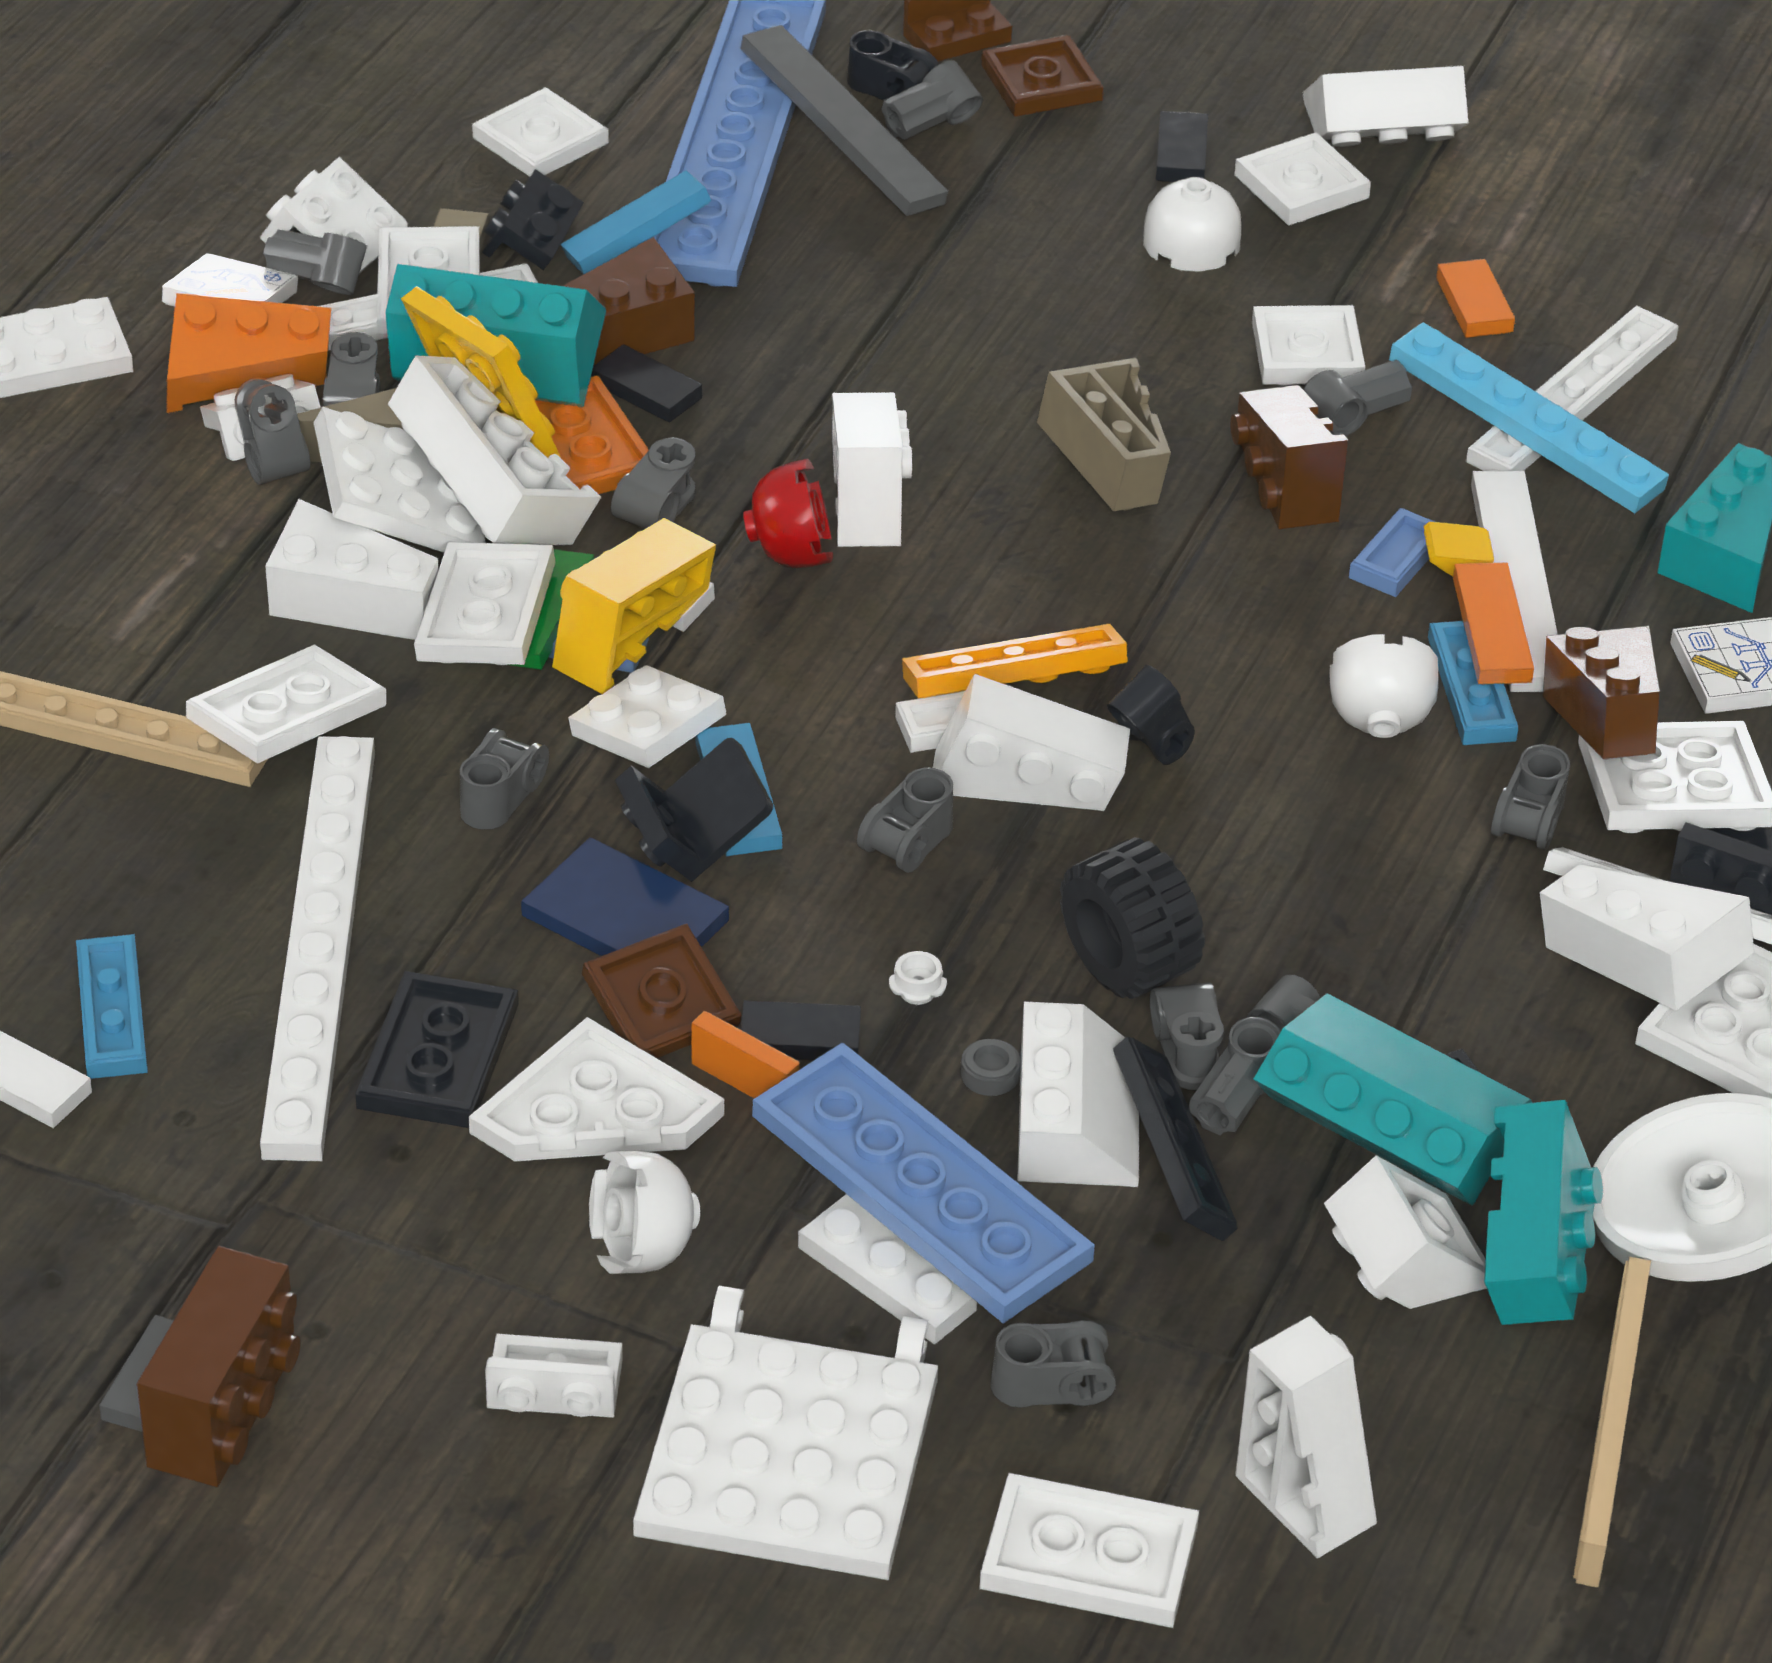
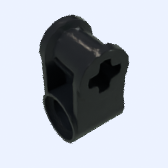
(883, 65)
(1154, 715)

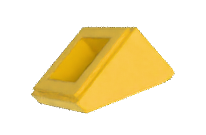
(1457, 544)

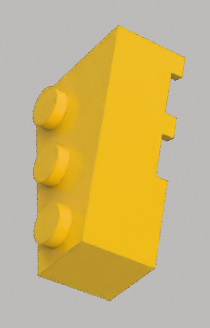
(625, 597)

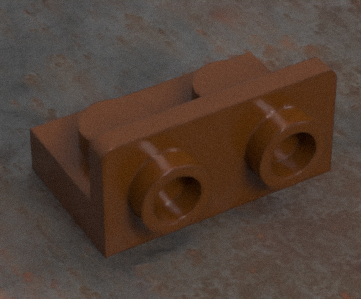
(954, 26)

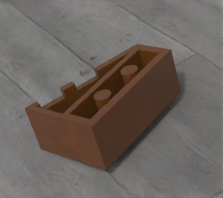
(644, 301)
(1291, 455)

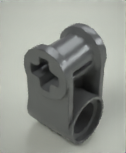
(351, 369)
(273, 440)
(656, 485)
(499, 778)
(1534, 796)
(910, 819)
(1188, 1030)
(1048, 1363)

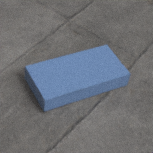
(1393, 554)

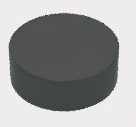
(990, 1067)

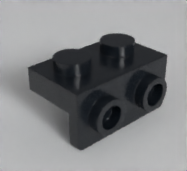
(534, 219)

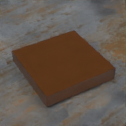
(1042, 75)
(659, 990)

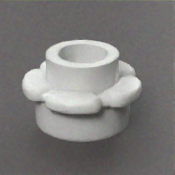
(918, 977)

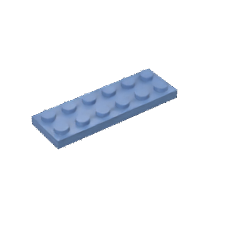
(923, 1182)

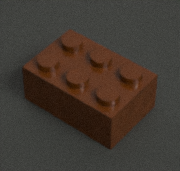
(218, 1367)

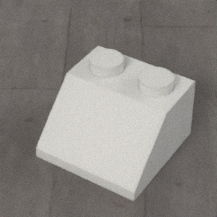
(1405, 1237)

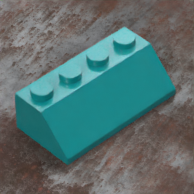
(547, 323)
(1389, 1095)

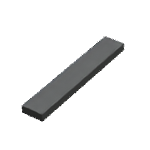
(844, 120)

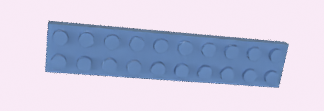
(734, 141)

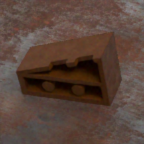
(1605, 688)

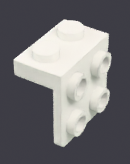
(337, 204)

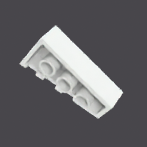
(489, 457)

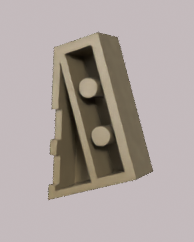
(1107, 431)

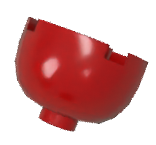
(789, 517)

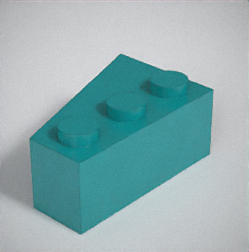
(1723, 530)
(1544, 1215)

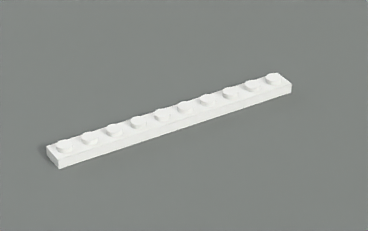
(318, 951)

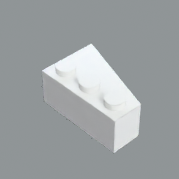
(347, 576)
(1306, 1437)

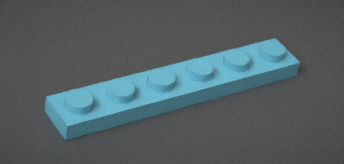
(1529, 417)

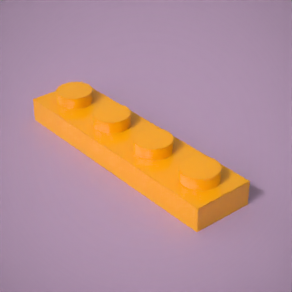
(1029, 658)

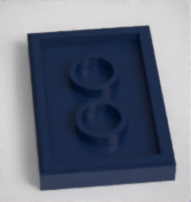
(616, 901)

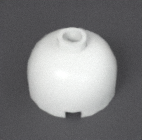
(1193, 225)
(1384, 684)
(641, 1211)

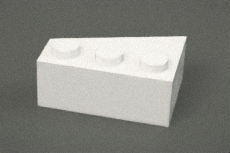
(869, 467)
(1030, 749)
(1647, 931)

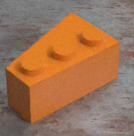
(232, 340)

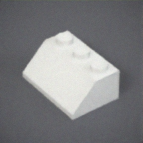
(1388, 105)
(1074, 1100)

